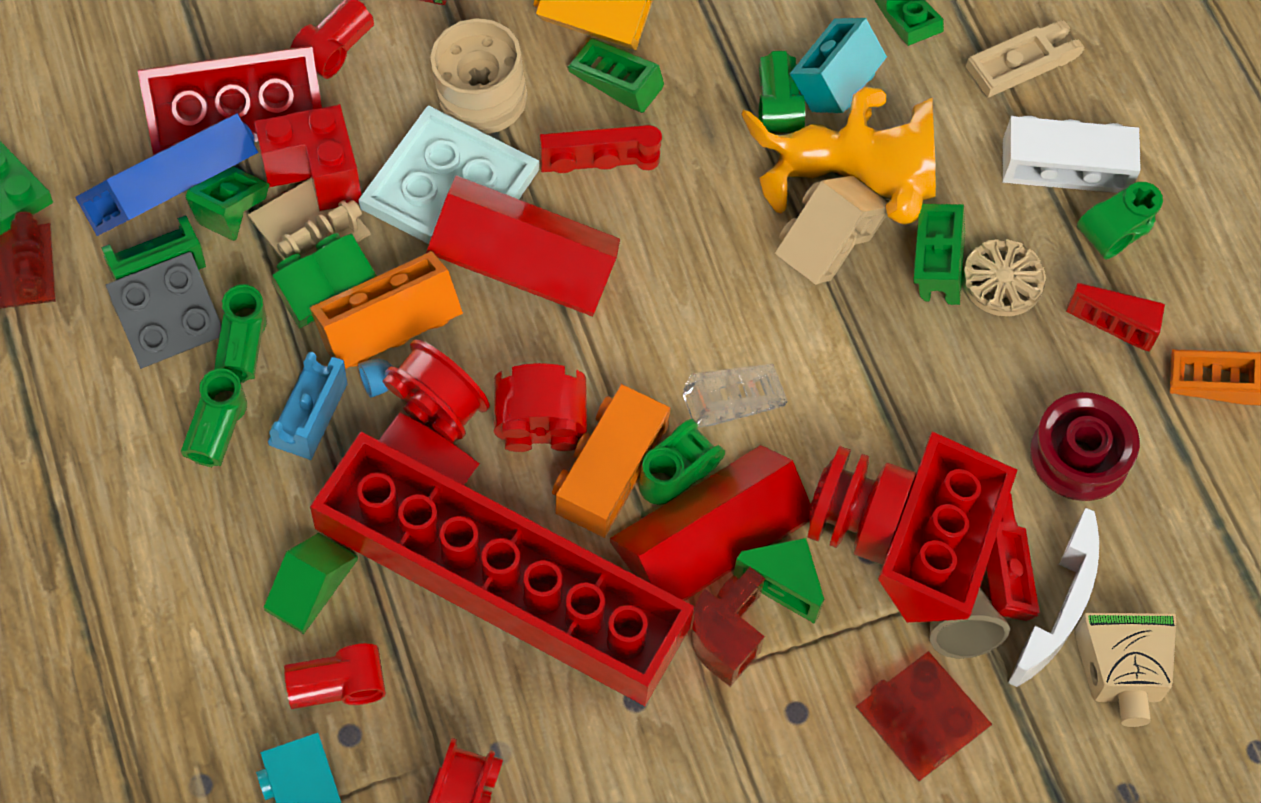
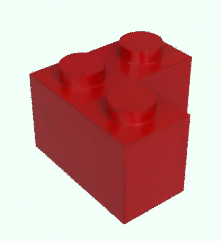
(312, 147)

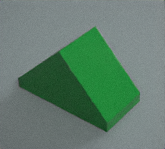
(787, 574)
(308, 580)

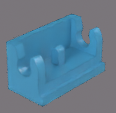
(309, 407)

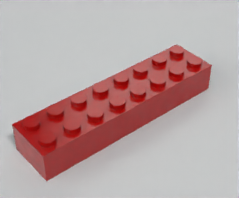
(502, 567)

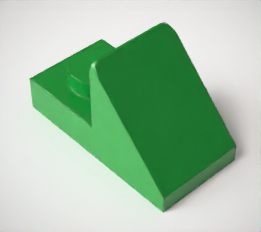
(224, 198)

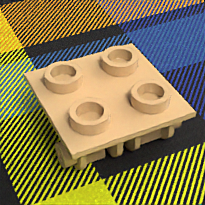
(296, 225)

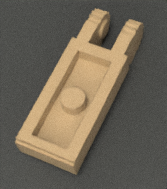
(1022, 58)

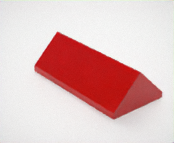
(202, 93)
(524, 246)
(709, 525)
(946, 532)

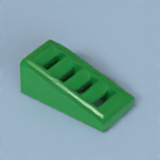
(636, 91)

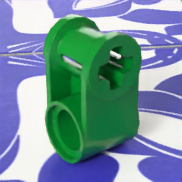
(1121, 219)
(683, 457)

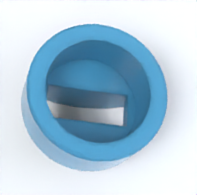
(372, 376)

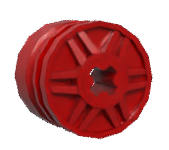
(860, 504)

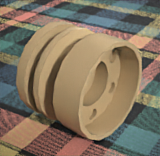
(480, 74)

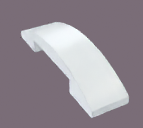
(1081, 557)

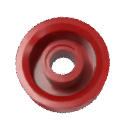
(436, 390)
(464, 776)

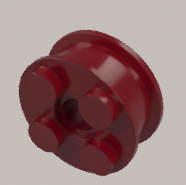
(1079, 472)

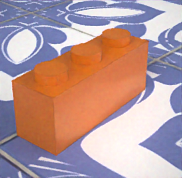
(387, 310)
(610, 460)

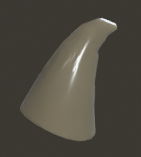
(970, 637)

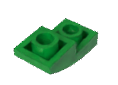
(912, 19)

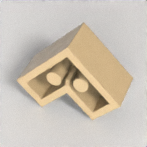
(833, 221)

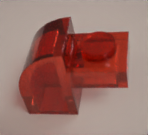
(719, 632)

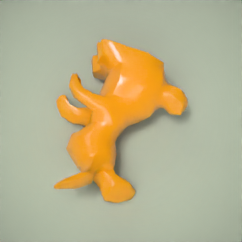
(890, 161)

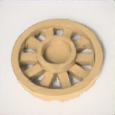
(1003, 277)

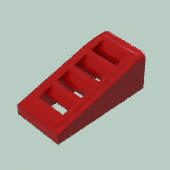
(1119, 314)

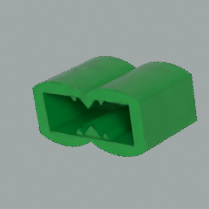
(319, 276)

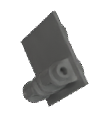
(165, 310)

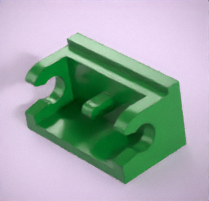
(155, 251)
(940, 251)

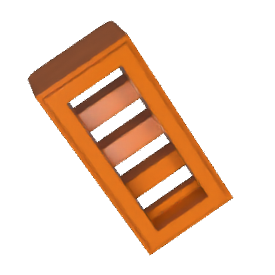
(1216, 390)

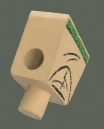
(1128, 660)

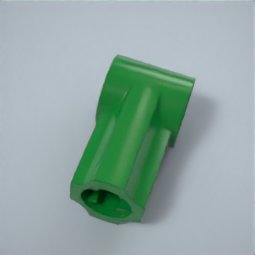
(780, 103)
(241, 335)
(213, 420)

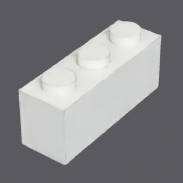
(1070, 154)

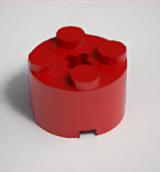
(540, 407)

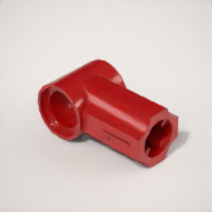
(335, 36)
(348, 677)

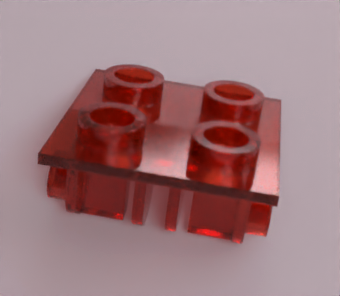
(26, 263)
(923, 716)

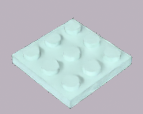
(424, 165)

